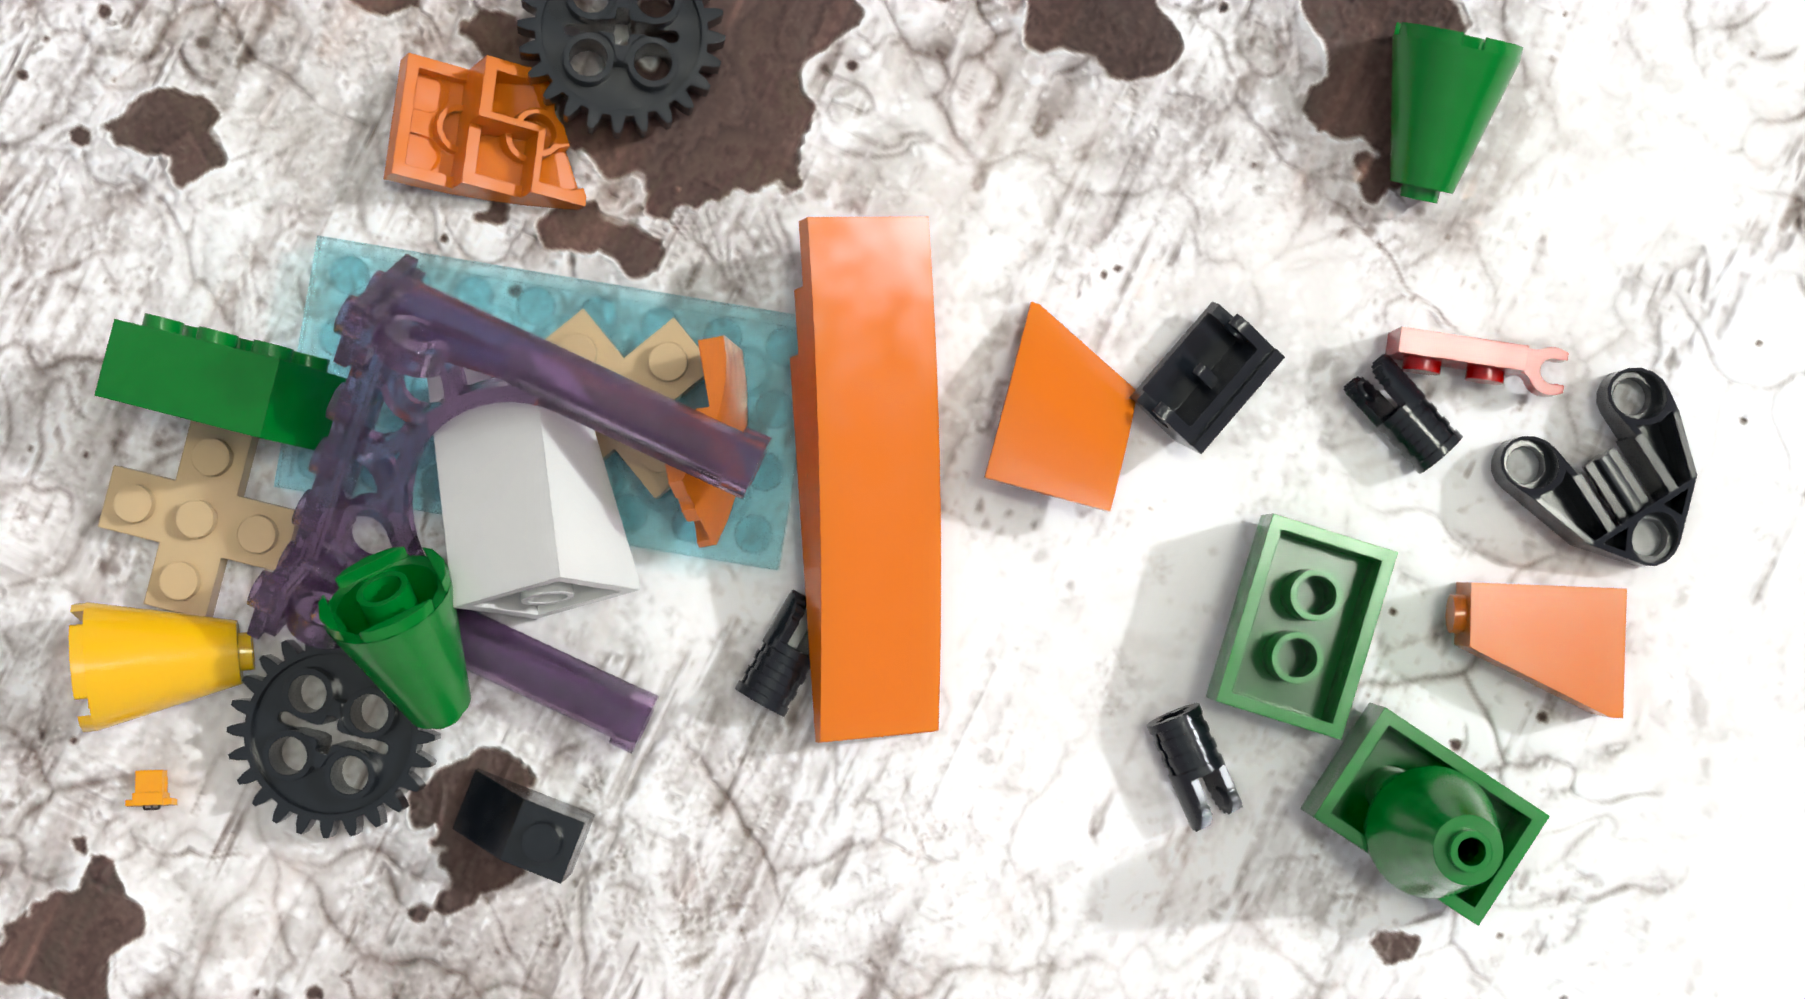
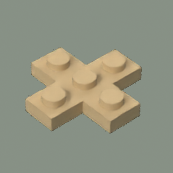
(663, 362)
(198, 519)

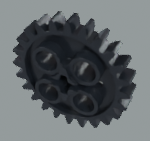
(619, 91)
(319, 787)

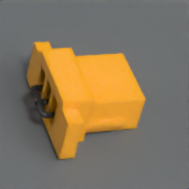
(151, 790)

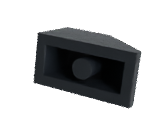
(523, 826)

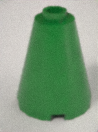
(1442, 103)
(403, 632)
(1433, 832)

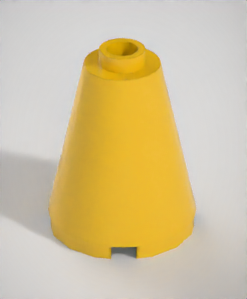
(150, 660)

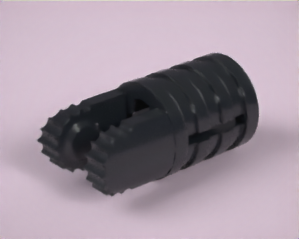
(1410, 426)
(776, 665)
(1191, 754)

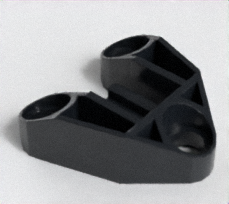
(1656, 451)

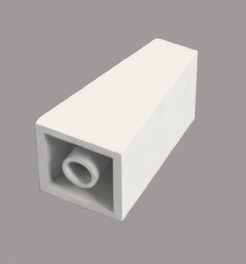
(527, 511)

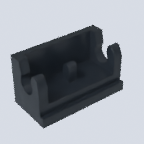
(1207, 377)

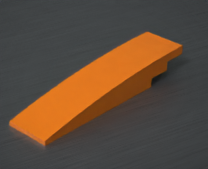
(869, 474)

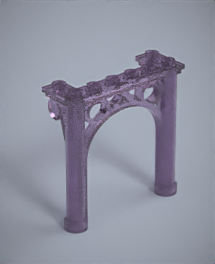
(424, 333)

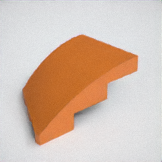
(479, 134)
(728, 403)
(1061, 418)

